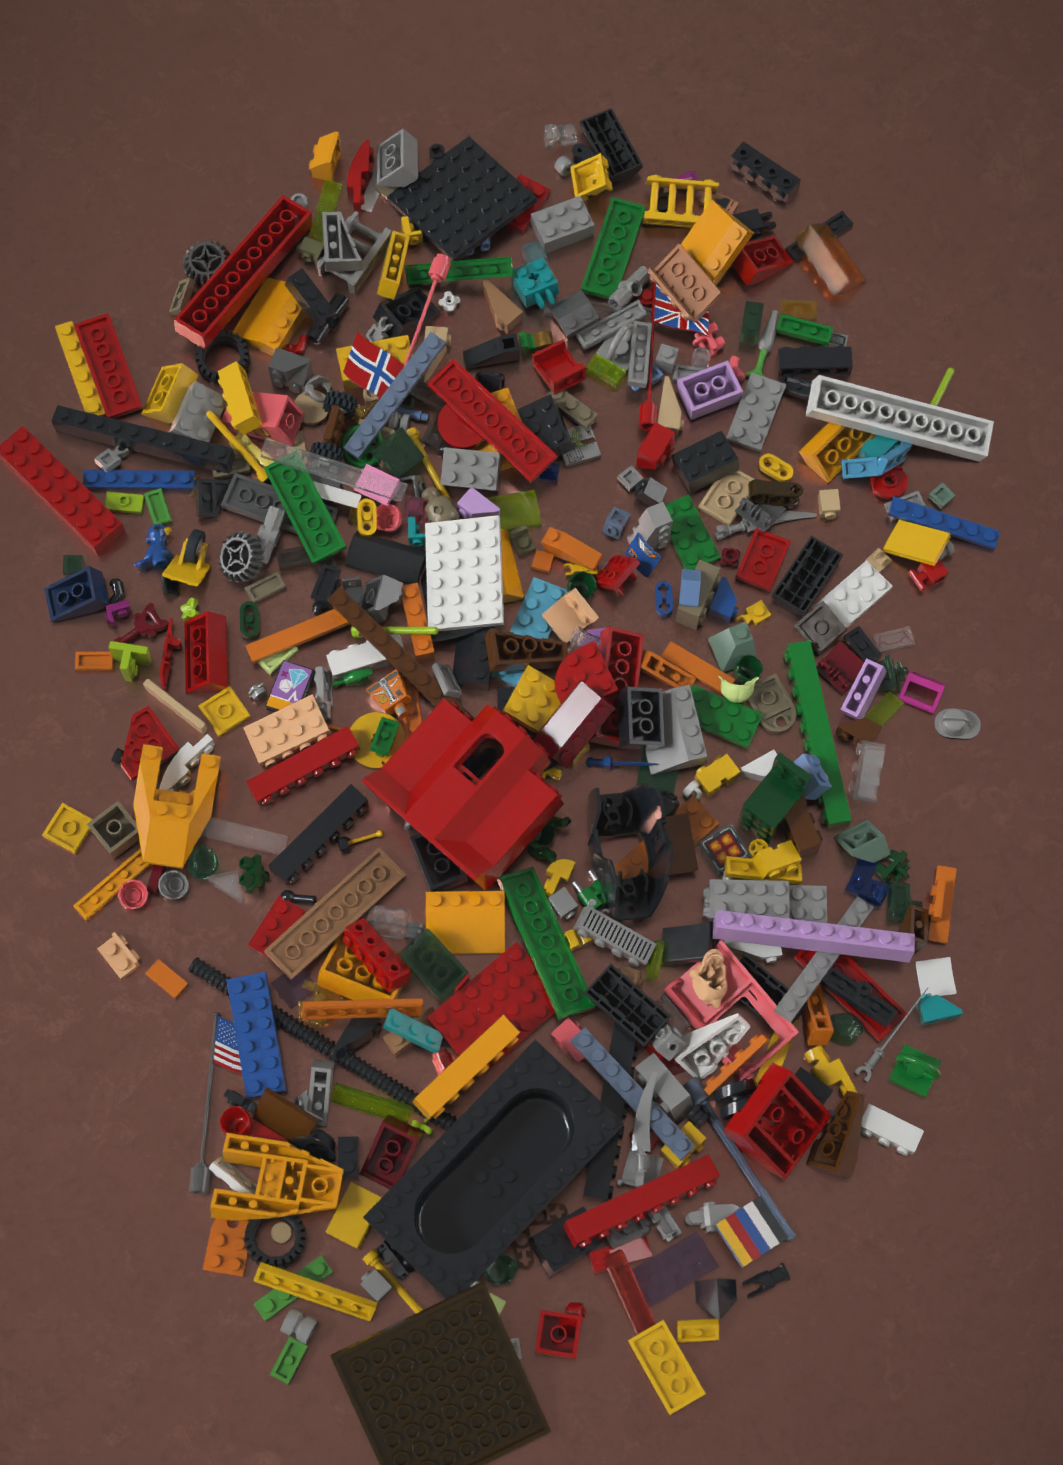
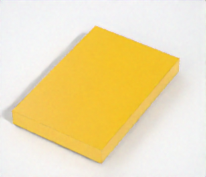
(916, 542)

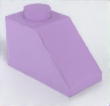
(476, 505)

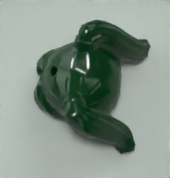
(539, 845)

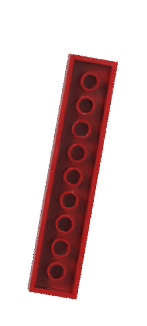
(243, 272)

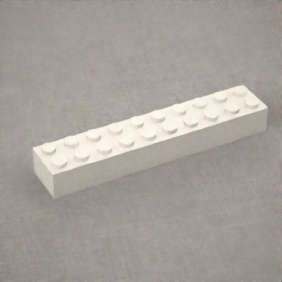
(899, 418)

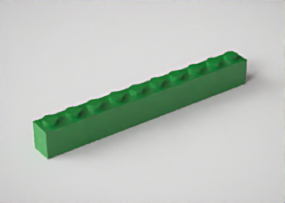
(817, 731)

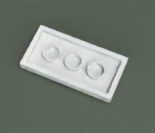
(856, 593)

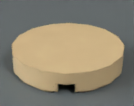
(313, 410)

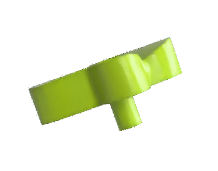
(189, 609)
(422, 1126)

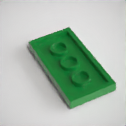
(690, 535)
(724, 718)

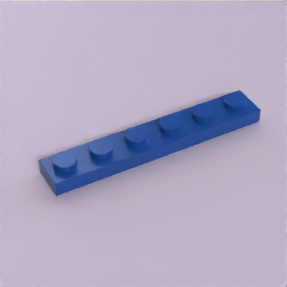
(139, 480)
(945, 522)

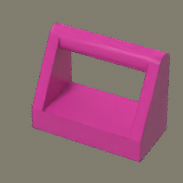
(926, 682)

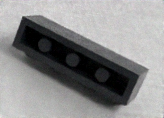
(764, 172)

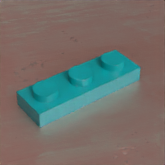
(413, 1030)

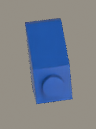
(724, 602)

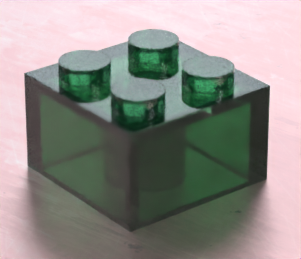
(396, 453)

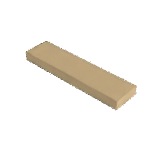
(175, 706)

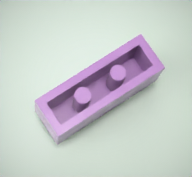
(863, 690)

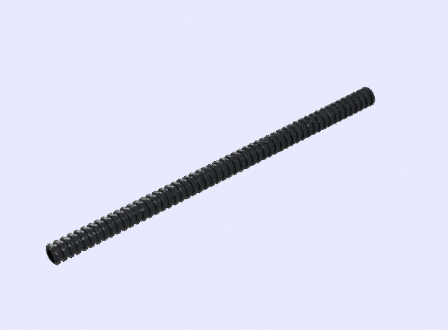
(326, 1046)

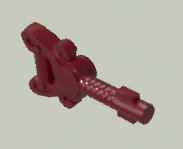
(144, 628)

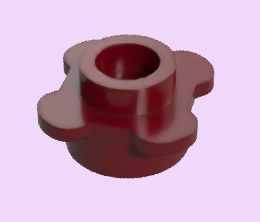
(735, 553)

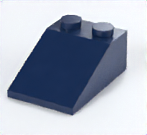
(77, 595)

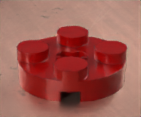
(886, 491)

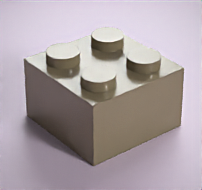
(115, 829)

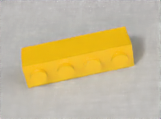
(393, 265)
(239, 398)

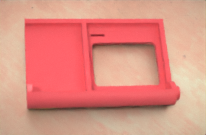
(739, 985)

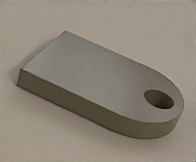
(774, 702)

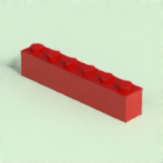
(303, 765)

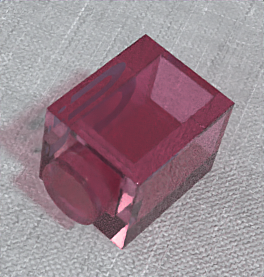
(414, 508)

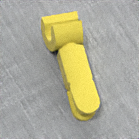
(252, 449)

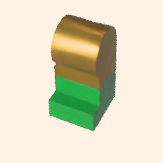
(534, 342)

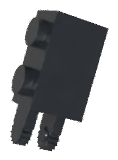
(754, 221)

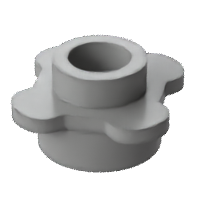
(257, 691)

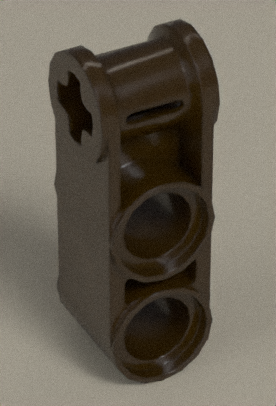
(774, 493)

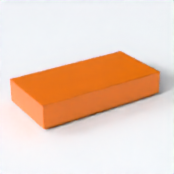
(94, 661)
(166, 979)

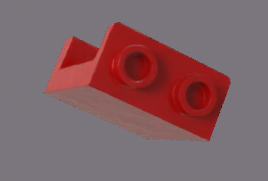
(558, 367)

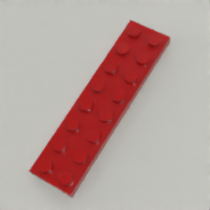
(492, 420)

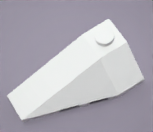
(710, 1044)

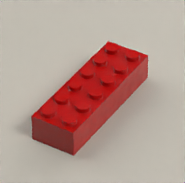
(623, 658)

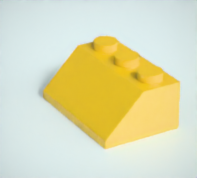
(168, 392)

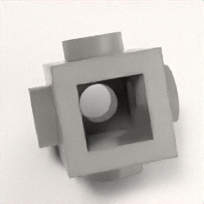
(668, 1042)

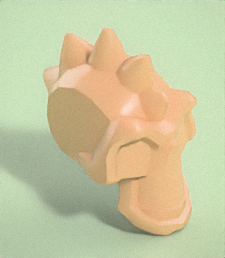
(710, 978)

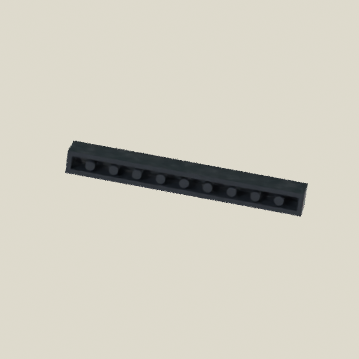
(143, 439)
(602, 1166)

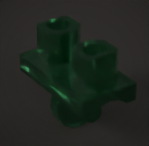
(892, 682)

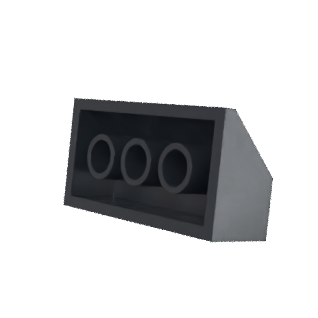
(471, 661)

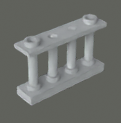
(373, 253)

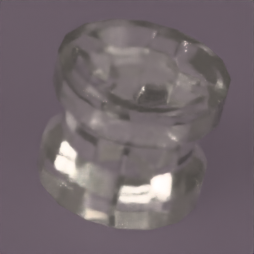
(702, 354)

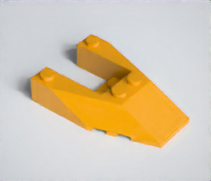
(172, 820)
(287, 1182)

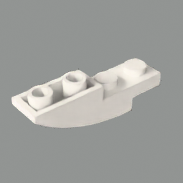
(188, 756)

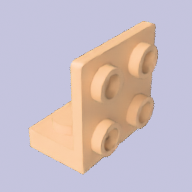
(568, 614)

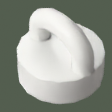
(691, 789)

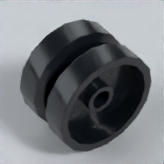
(735, 1096)

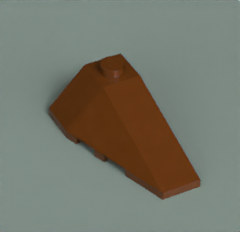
(840, 1141)

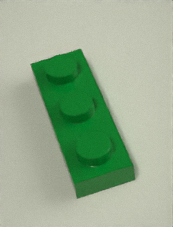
(804, 329)

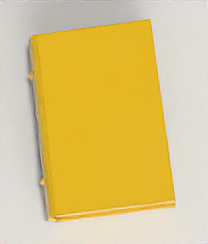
(348, 1219)

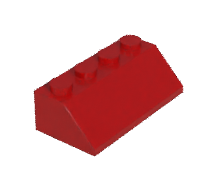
(205, 653)

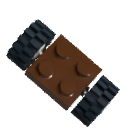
(339, 407)

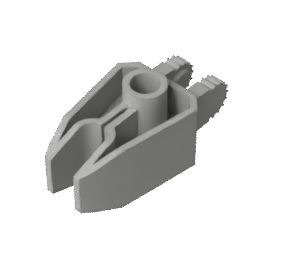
(710, 1215)

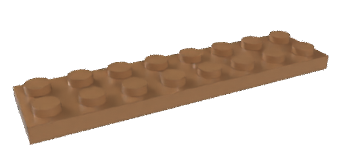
(334, 912)

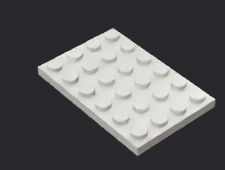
(464, 573)

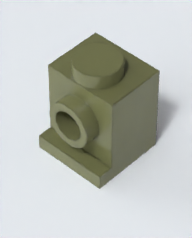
(310, 250)

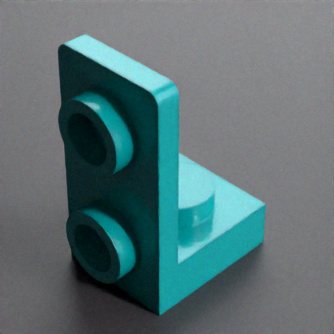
(414, 536)

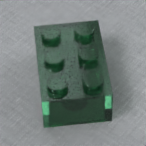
(433, 964)

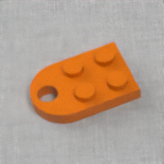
(226, 1249)

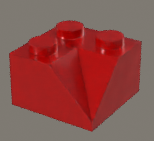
(655, 447)
(558, 1334)

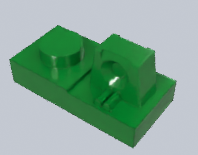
(384, 737)

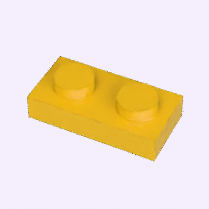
(698, 1330)

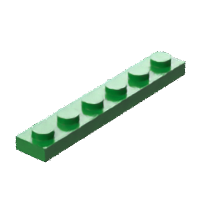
(463, 270)

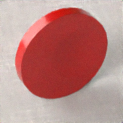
(456, 430)

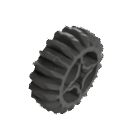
(197, 259)
(236, 557)

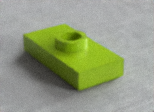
(124, 502)

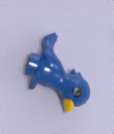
(157, 554)

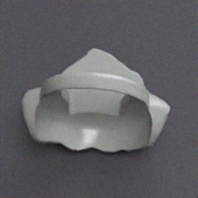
(318, 380)

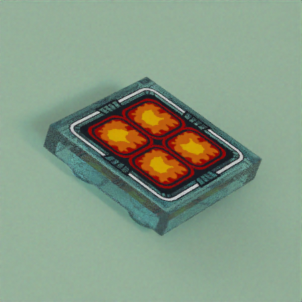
(722, 844)

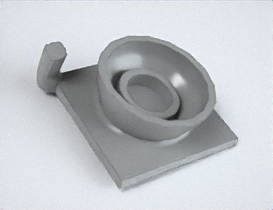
(652, 1165)

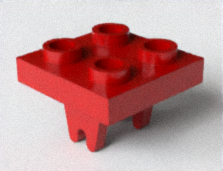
(616, 572)

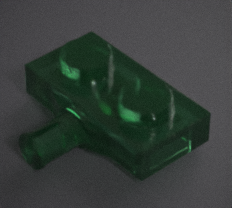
(899, 901)

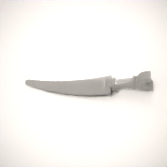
(724, 531)
(879, 1052)
(641, 1129)

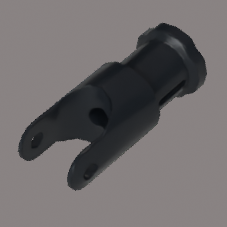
(768, 1279)

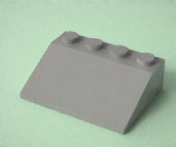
(682, 734)

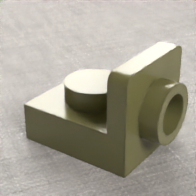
(521, 541)

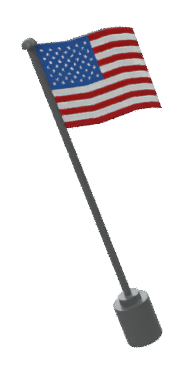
(225, 1054)

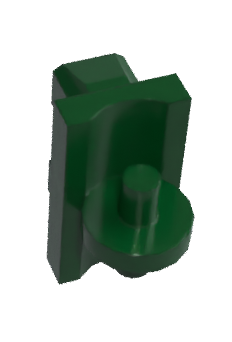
(897, 868)
(254, 875)

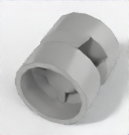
(299, 1325)

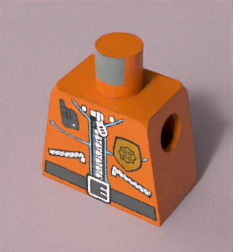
(391, 694)

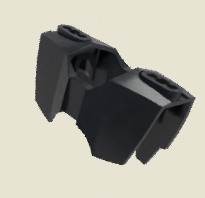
(631, 812)

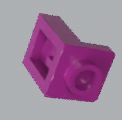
(119, 609)

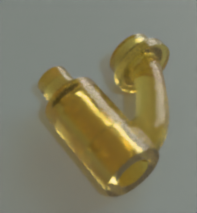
(362, 412)

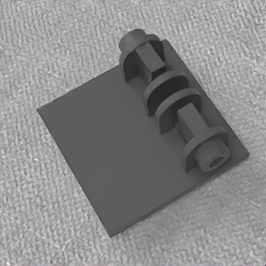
(759, 515)

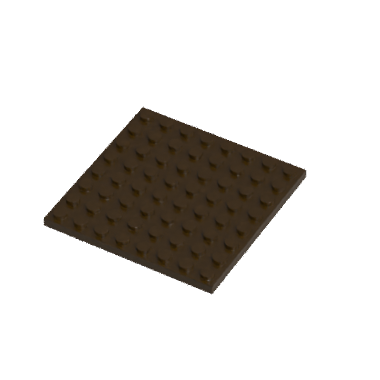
(442, 1386)

